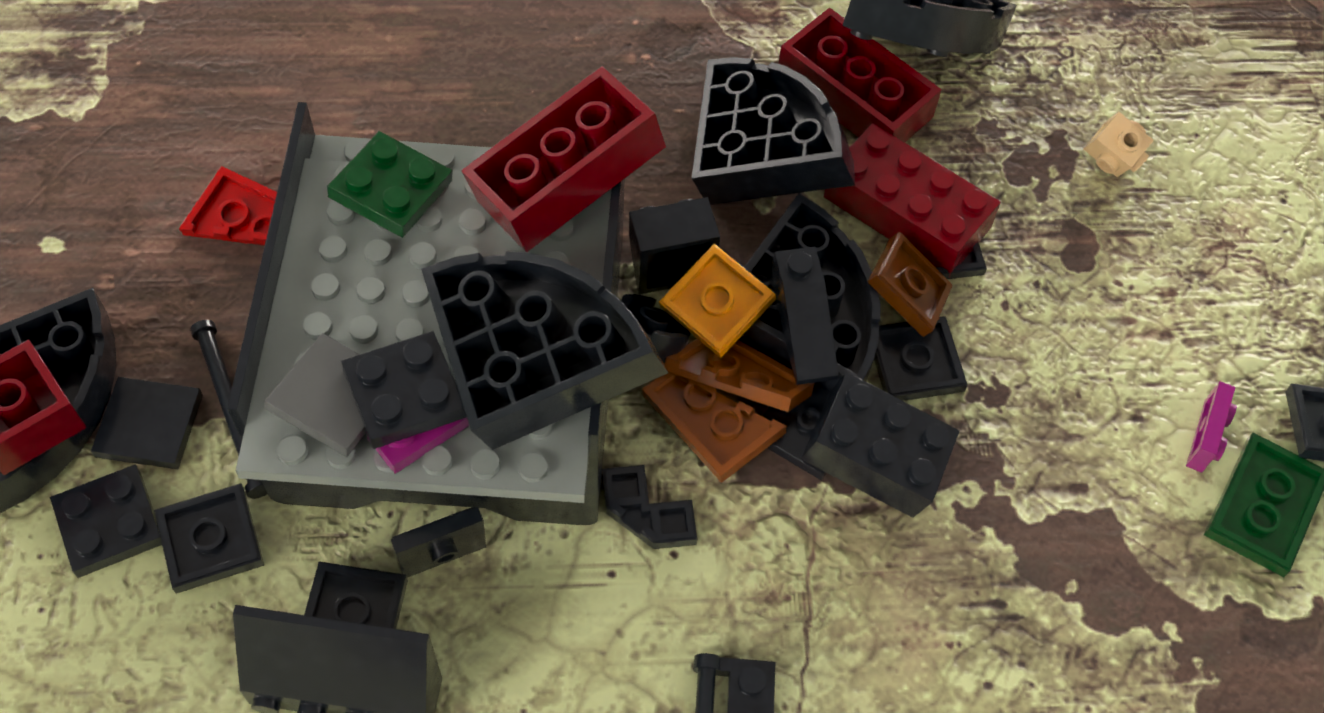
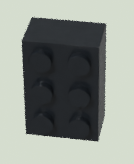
(880, 445)

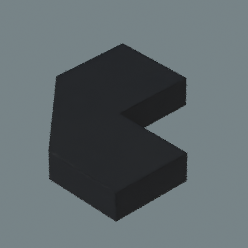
(655, 523)

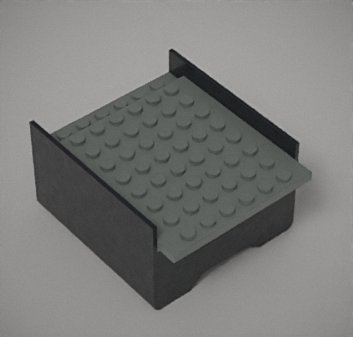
(367, 290)

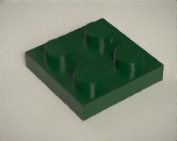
(390, 184)

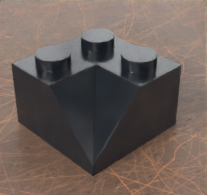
(669, 241)

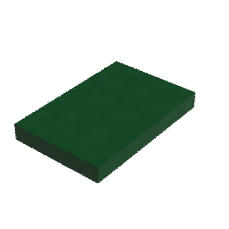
(1267, 504)

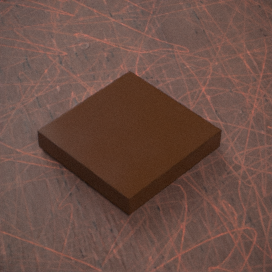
(910, 284)

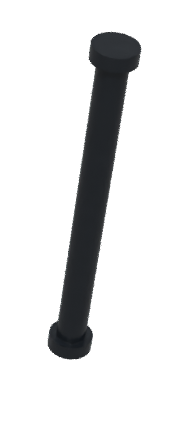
(205, 332)

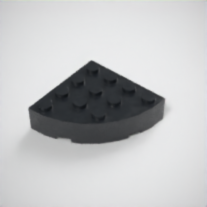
(933, 24)
(766, 134)
(851, 299)
(534, 341)
(81, 355)

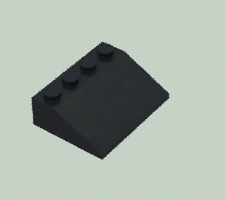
(332, 665)

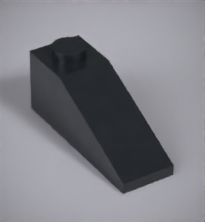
(804, 314)

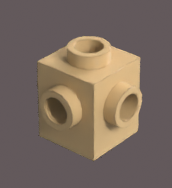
(1119, 145)

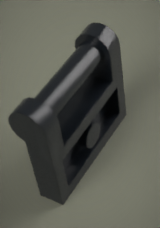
(749, 683)

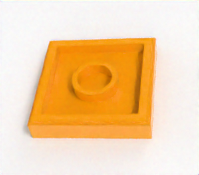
(717, 300)

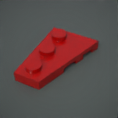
(231, 210)

